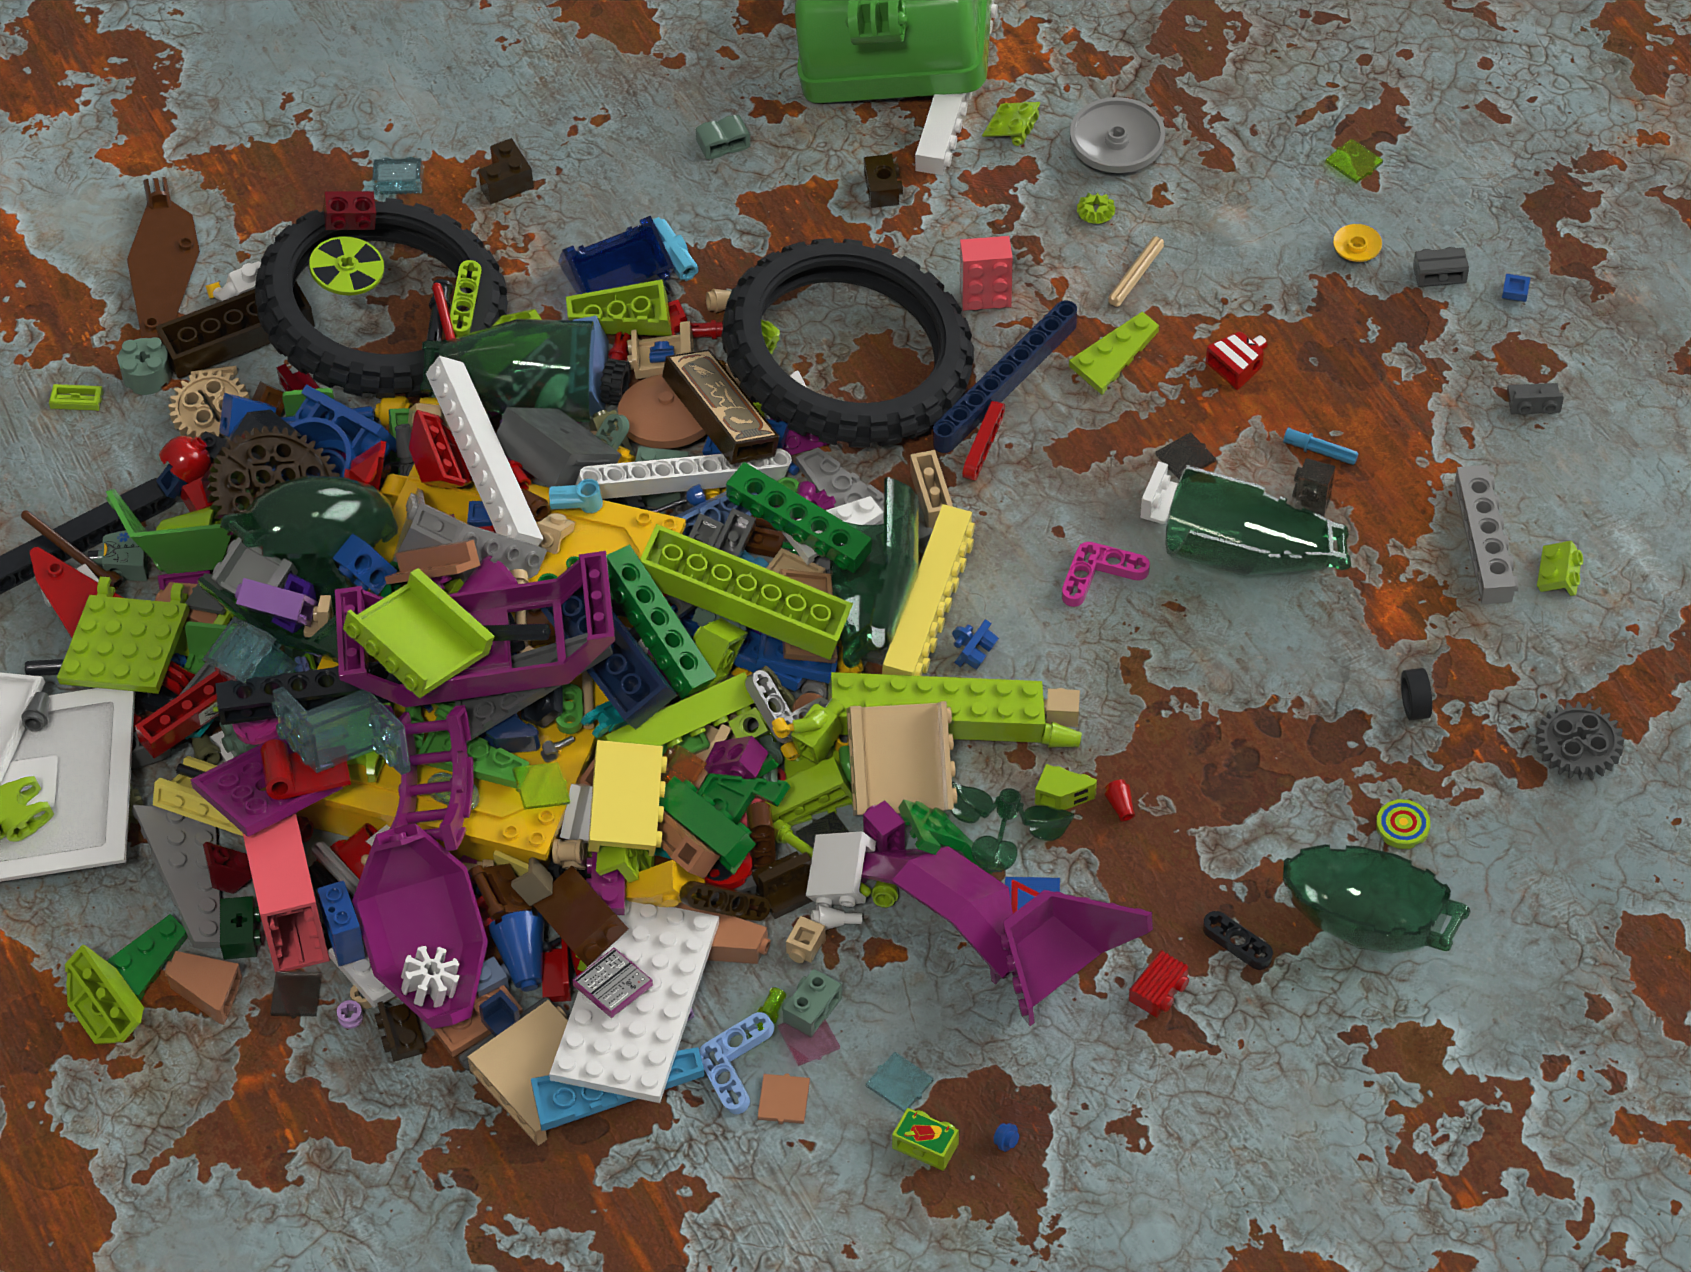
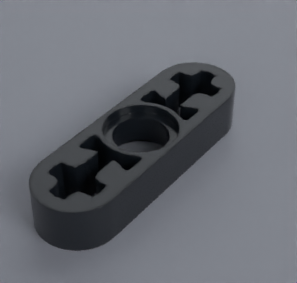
(1242, 951)

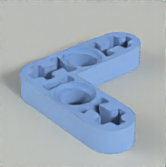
(725, 1054)

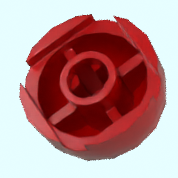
(187, 456)

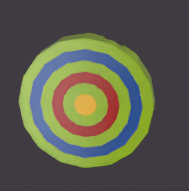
(1403, 824)

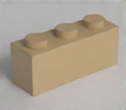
(929, 485)

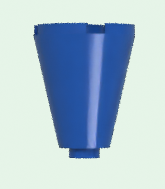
(521, 947)

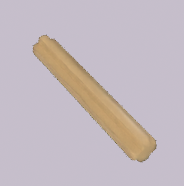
(1136, 271)

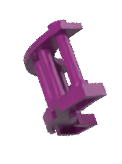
(460, 784)

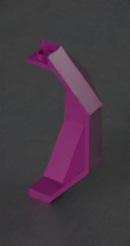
(955, 891)
(418, 898)

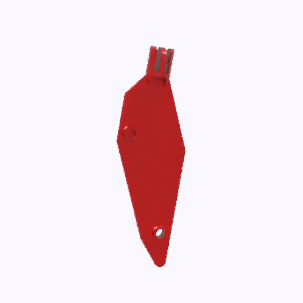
(68, 593)

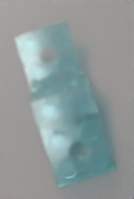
(247, 653)
(341, 730)

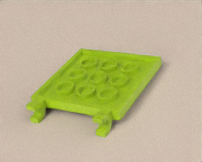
(124, 641)

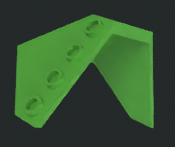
(179, 548)

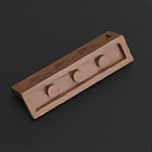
(436, 560)

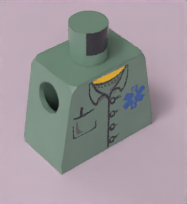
(122, 556)

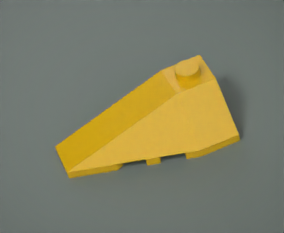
(660, 885)

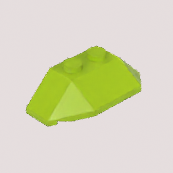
(101, 998)

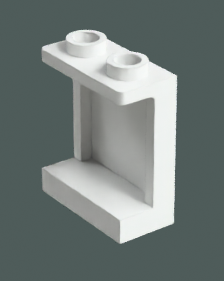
(838, 868)

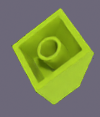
(719, 645)

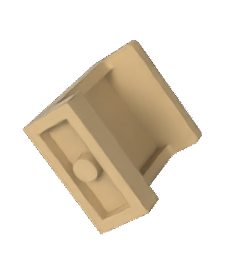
(641, 349)

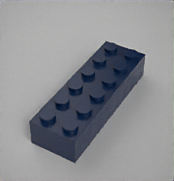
(626, 676)

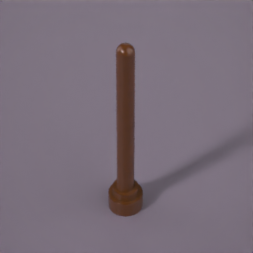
(116, 579)

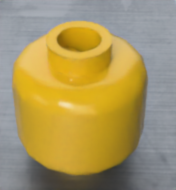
(383, 407)

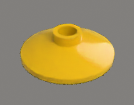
(1357, 242)

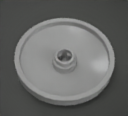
(1117, 135)

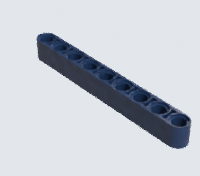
(1005, 376)

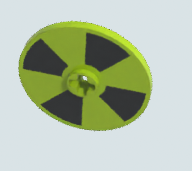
(346, 266)

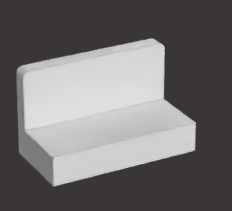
(577, 813)

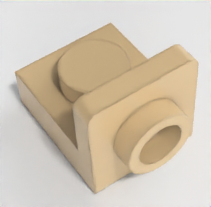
(321, 615)

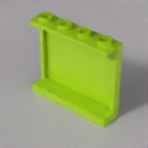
(420, 634)

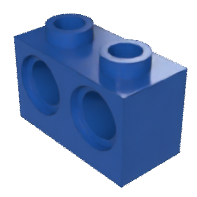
(364, 564)

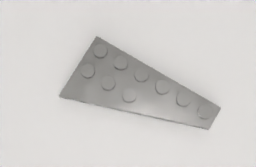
(181, 861)

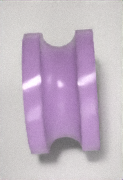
(343, 1010)

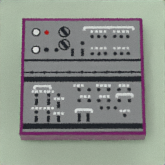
(612, 982)

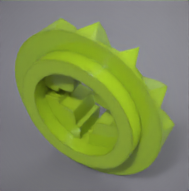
(1104, 212)

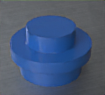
(1006, 1136)

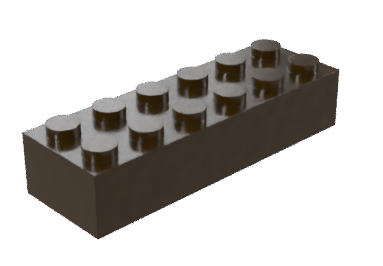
(218, 332)

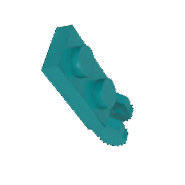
(608, 719)

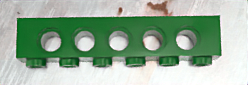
(792, 505)
(657, 624)

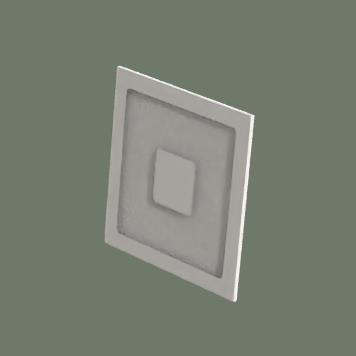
(84, 777)

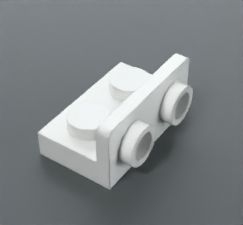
(1158, 495)

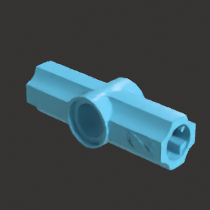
(677, 249)

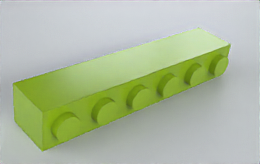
(689, 715)

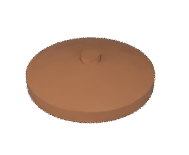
(658, 415)

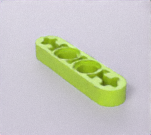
(465, 299)

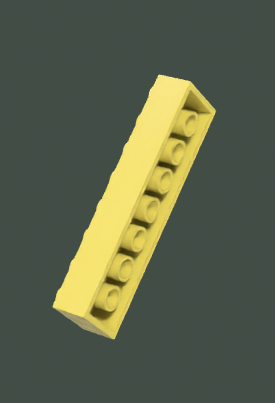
(931, 593)

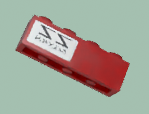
(180, 716)

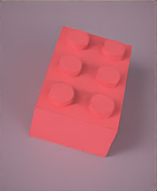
(985, 273)

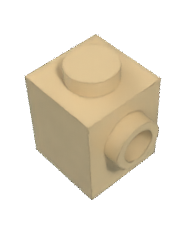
(1062, 707)

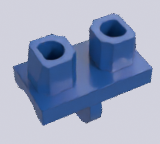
(982, 637)

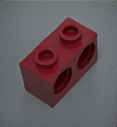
(349, 210)

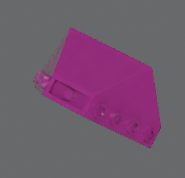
(1060, 936)

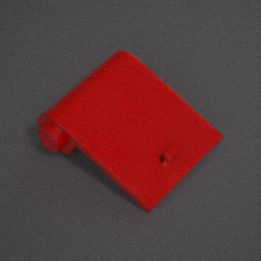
(289, 777)

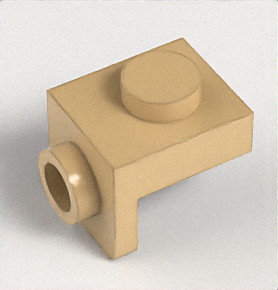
(553, 529)

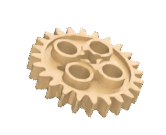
(190, 417)

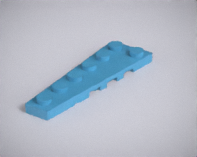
(563, 1103)

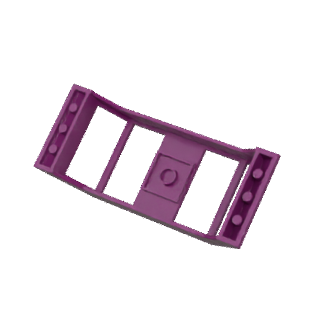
(491, 607)

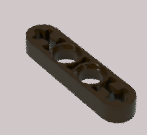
(724, 904)

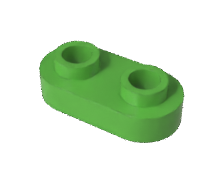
(571, 710)

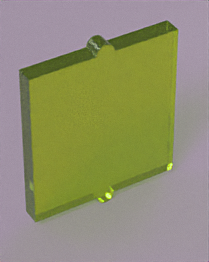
(1354, 161)
(541, 785)

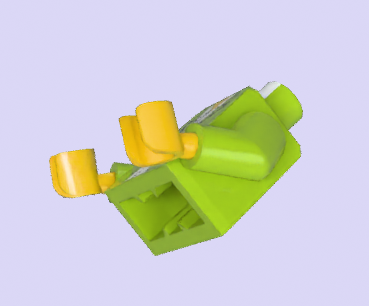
(812, 734)

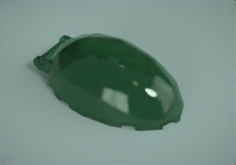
(313, 517)
(1372, 899)

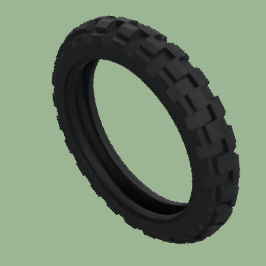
(343, 366)
(832, 418)

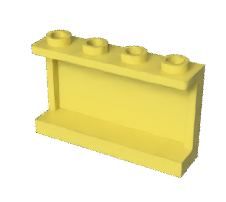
(627, 796)
(182, 799)

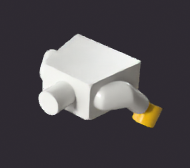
(237, 282)

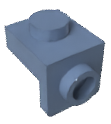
(492, 977)

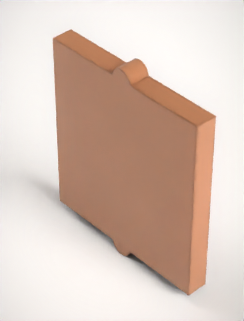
(783, 1098)

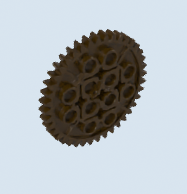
(239, 464)

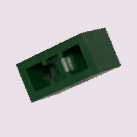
(239, 927)

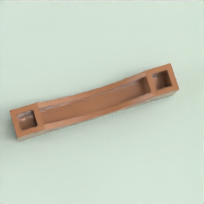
(676, 840)

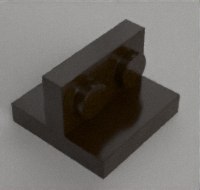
(784, 883)

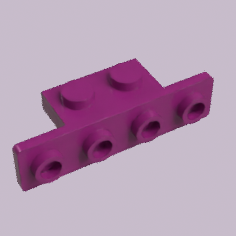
(608, 886)

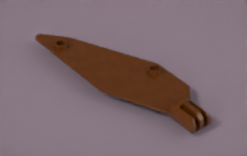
(161, 259)

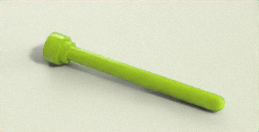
(784, 835)

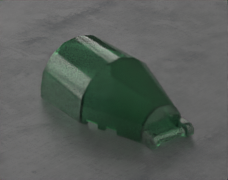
(524, 364)
(1247, 531)
(884, 578)

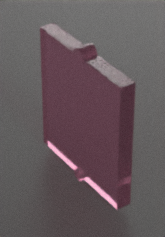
(808, 1048)

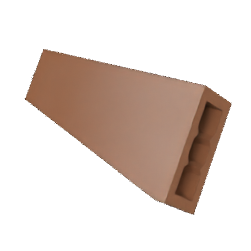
(736, 939)

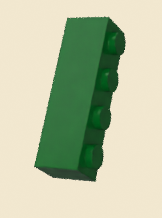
(706, 822)

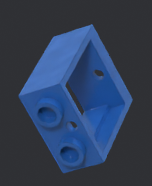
(341, 923)

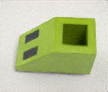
(1064, 788)

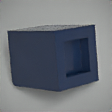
(498, 1013)

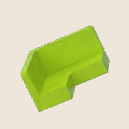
(626, 860)

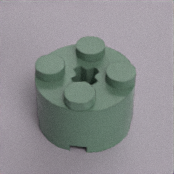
(144, 365)

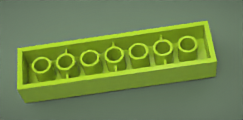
(745, 592)
(978, 706)

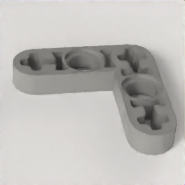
(767, 686)

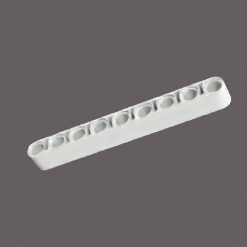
(675, 474)

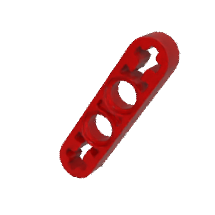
(983, 440)

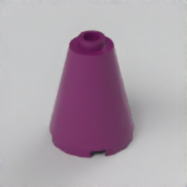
(488, 576)

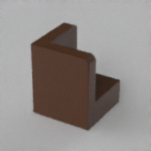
(269, 395)

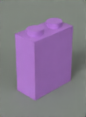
(275, 602)

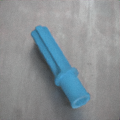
(1319, 446)

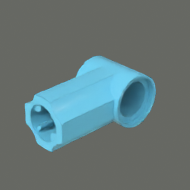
(584, 496)

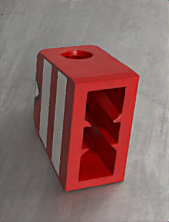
(1236, 357)

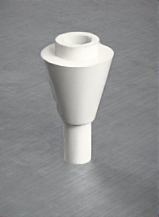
(834, 918)

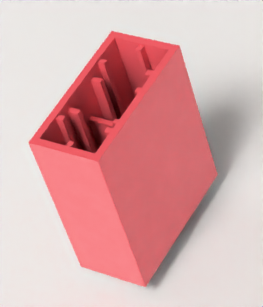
(286, 896)

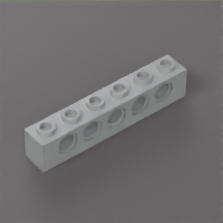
(1485, 534)

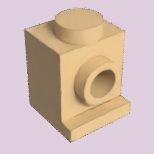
(805, 940)

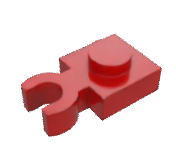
(676, 316)

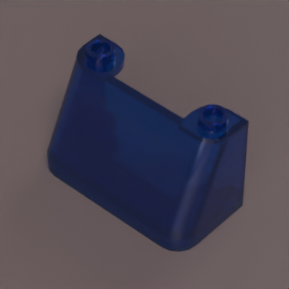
(617, 260)

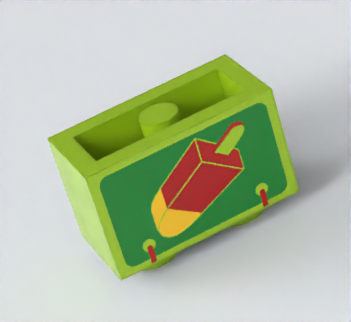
(925, 1138)

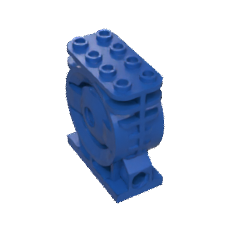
(338, 429)

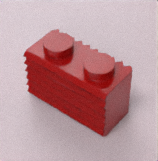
(1159, 984)

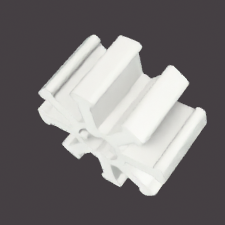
(430, 976)

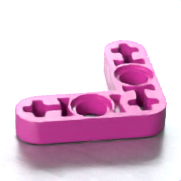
(1098, 562)

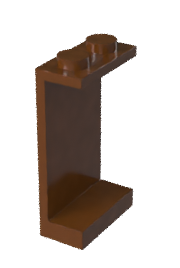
(580, 916)

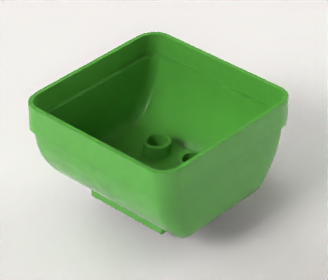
(891, 48)

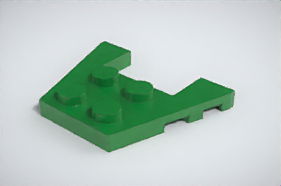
(736, 795)
(933, 829)

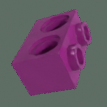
(736, 757)
(884, 827)

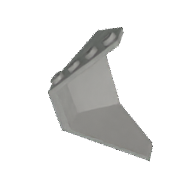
(431, 527)

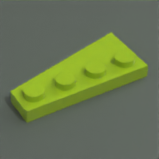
(1108, 356)

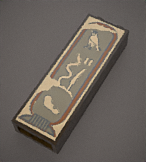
(720, 406)

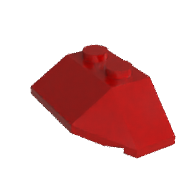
(436, 453)
(368, 466)

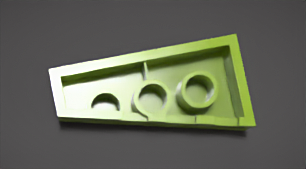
(625, 308)

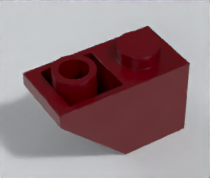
(226, 867)

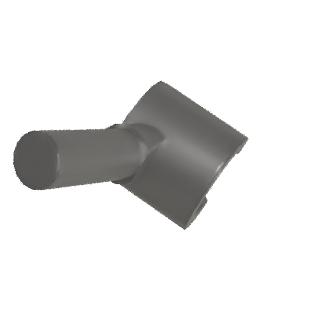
(549, 750)

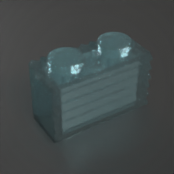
(397, 175)

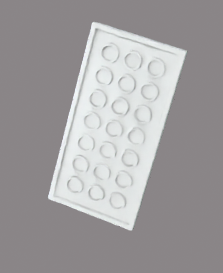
(639, 1044)

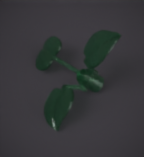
(993, 853)

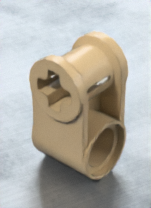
(570, 853)

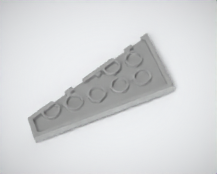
(844, 486)

